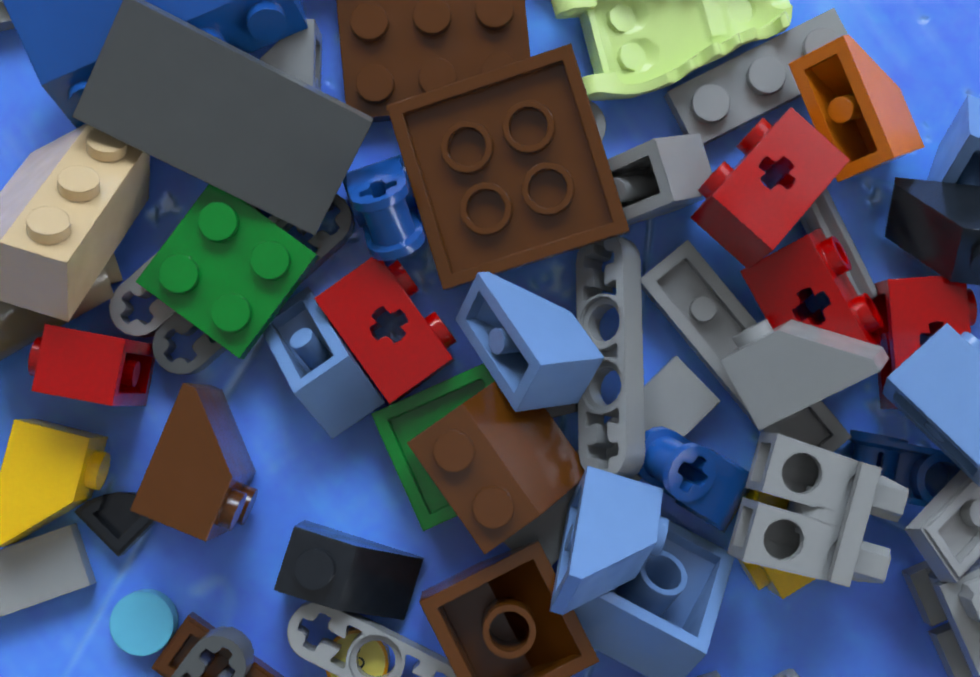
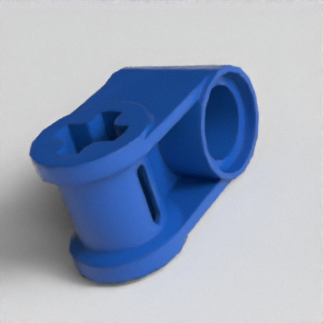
(385, 208)
(901, 462)
(694, 476)

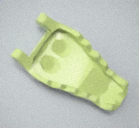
(658, 42)

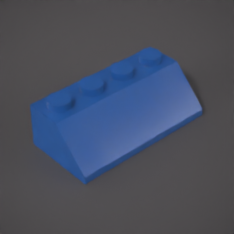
(69, 34)

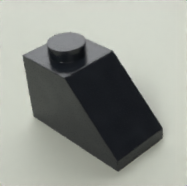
(938, 226)
(347, 572)

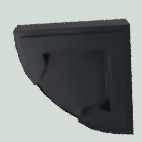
(113, 521)

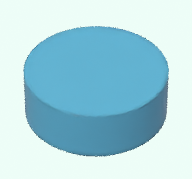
(143, 622)

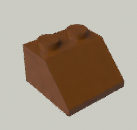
(497, 464)
(198, 468)
(500, 622)

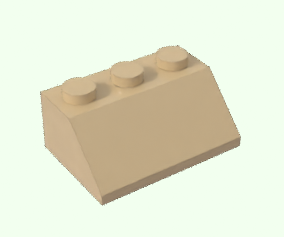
(67, 218)

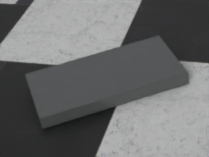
(221, 115)

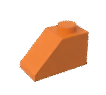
(855, 106)

